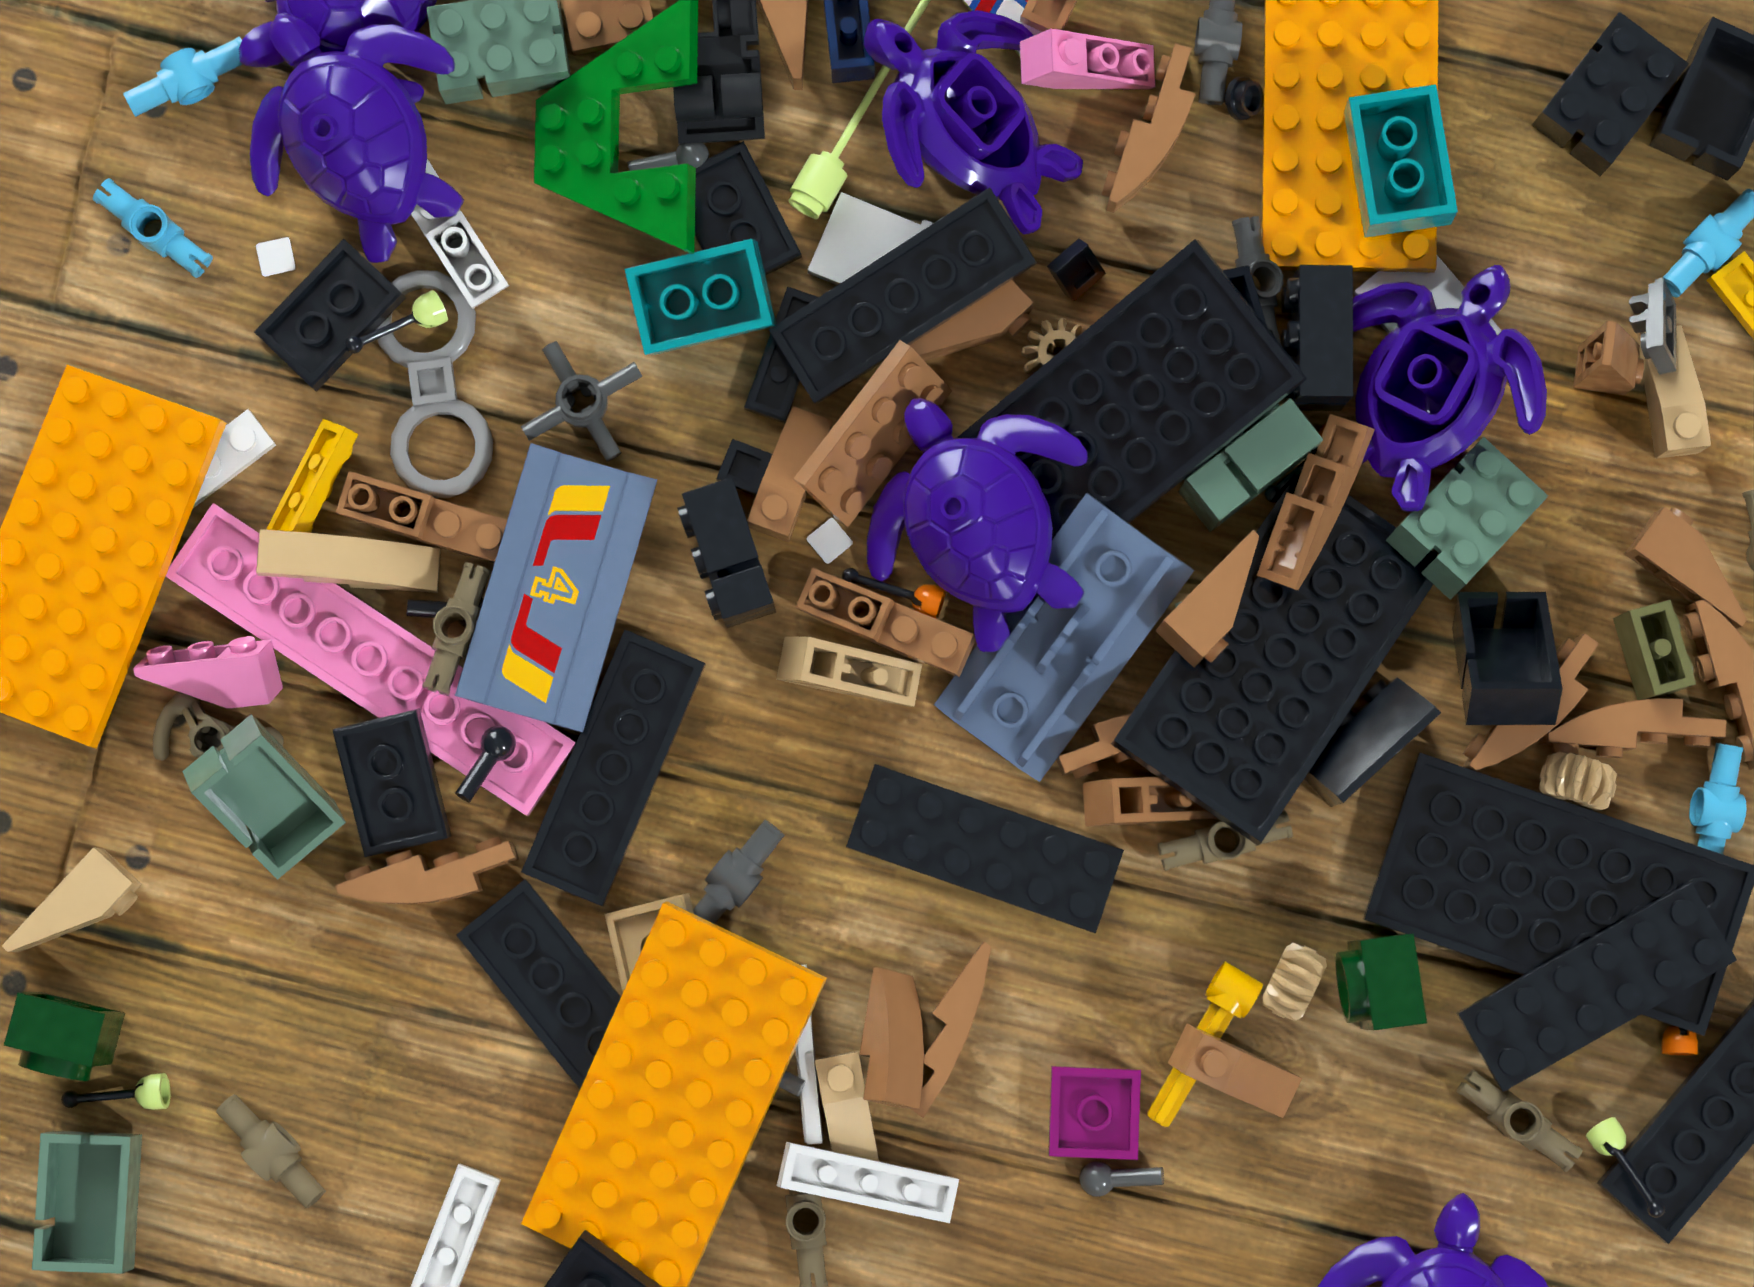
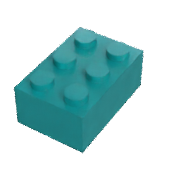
(1400, 161)
(700, 297)

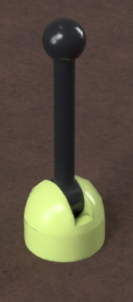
(426, 312)
(150, 1092)
(1609, 1140)

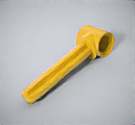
(1230, 994)

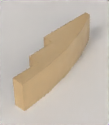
(348, 561)

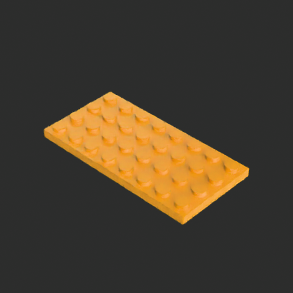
(1312, 64)
(92, 546)
(674, 1096)

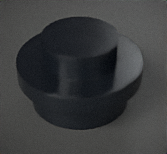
(1243, 98)

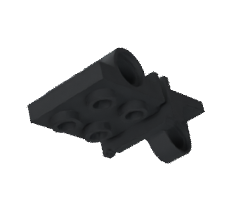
(729, 87)

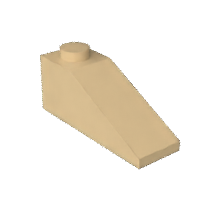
(1676, 405)
(848, 670)
(85, 896)
(843, 1104)

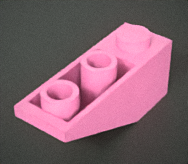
(1085, 62)
(224, 675)

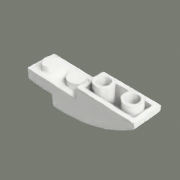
(461, 253)

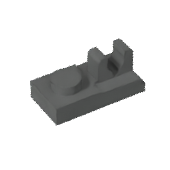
(1659, 324)

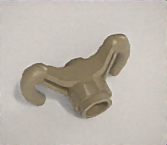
(201, 735)

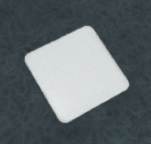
(275, 256)
(829, 540)

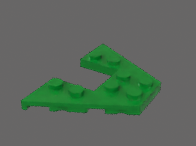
(581, 130)

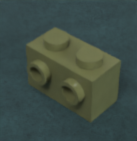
(1654, 650)

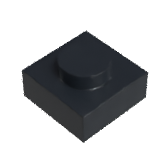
(1076, 269)
(745, 466)

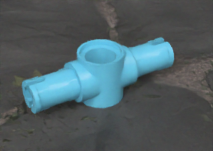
(185, 77)
(135, 216)
(1711, 243)
(1718, 806)

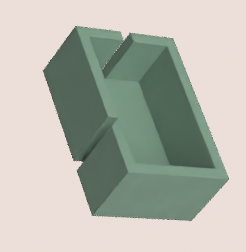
(500, 41)
(1249, 464)
(1468, 517)
(269, 792)
(93, 1195)

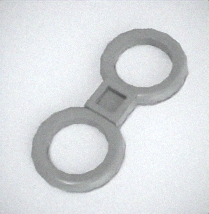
(435, 391)

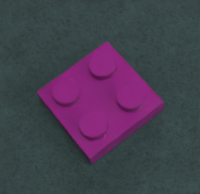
(1094, 1113)

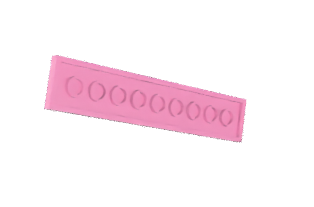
(361, 656)

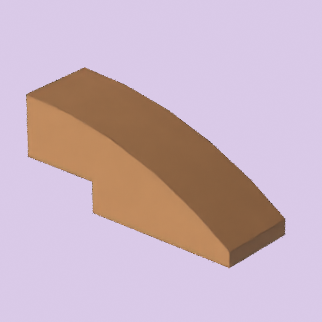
(893, 1041)

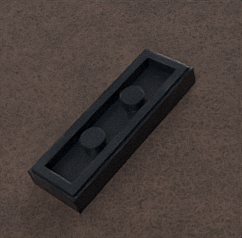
(775, 379)

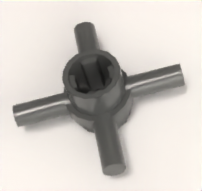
(592, 415)

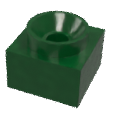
(1380, 983)
(62, 1035)

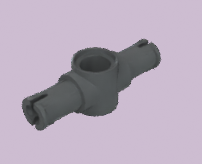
(1217, 46)
(1268, 273)
(737, 873)

